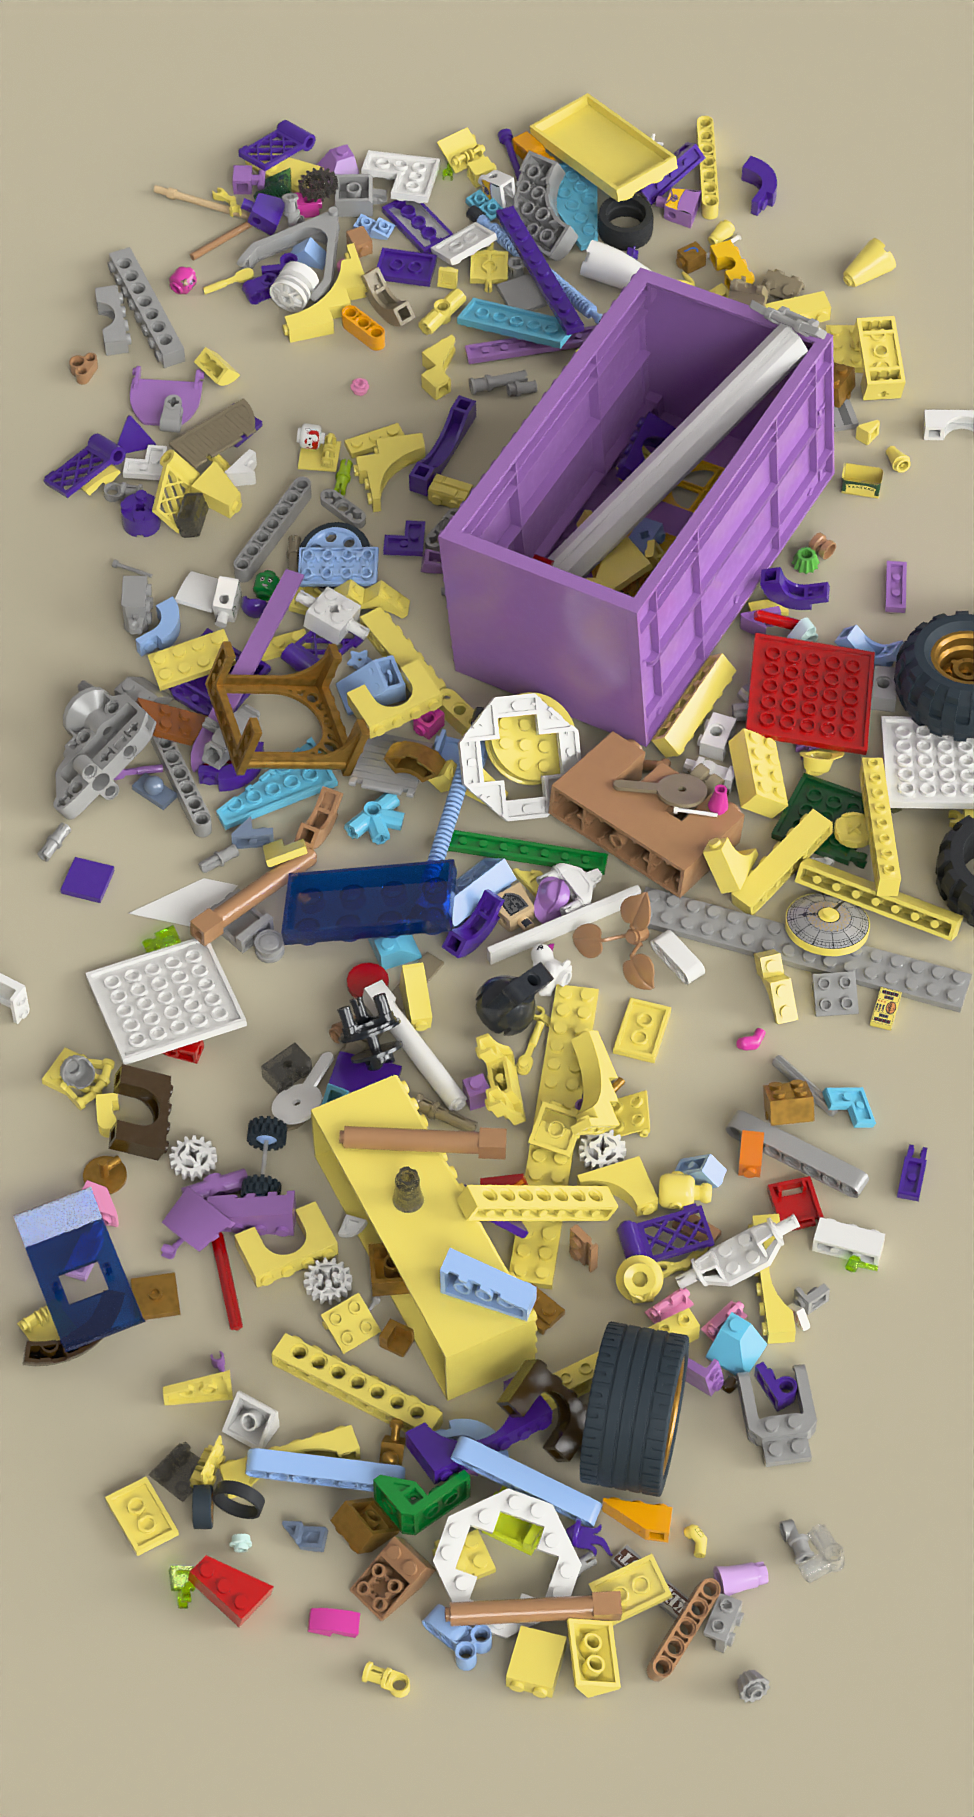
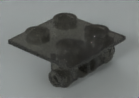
(176, 1470)

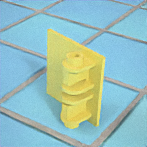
(461, 149)
(323, 458)
(632, 1115)
(350, 1323)
(39, 1326)
(208, 1464)

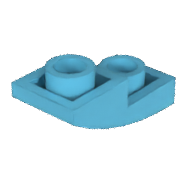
(487, 205)

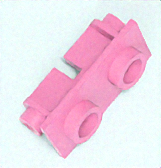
(670, 1305)
(714, 1325)

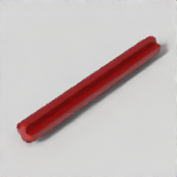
(227, 1283)

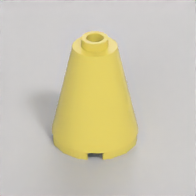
(869, 264)

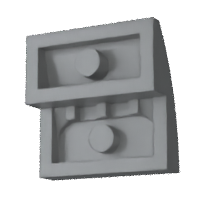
(521, 293)

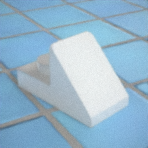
(242, 470)

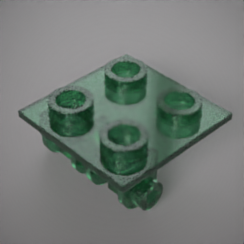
(277, 184)

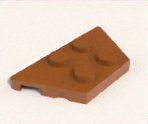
(173, 722)

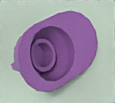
(550, 896)

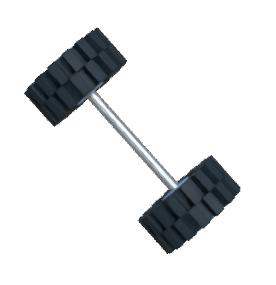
(266, 1135)

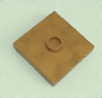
(156, 1295)

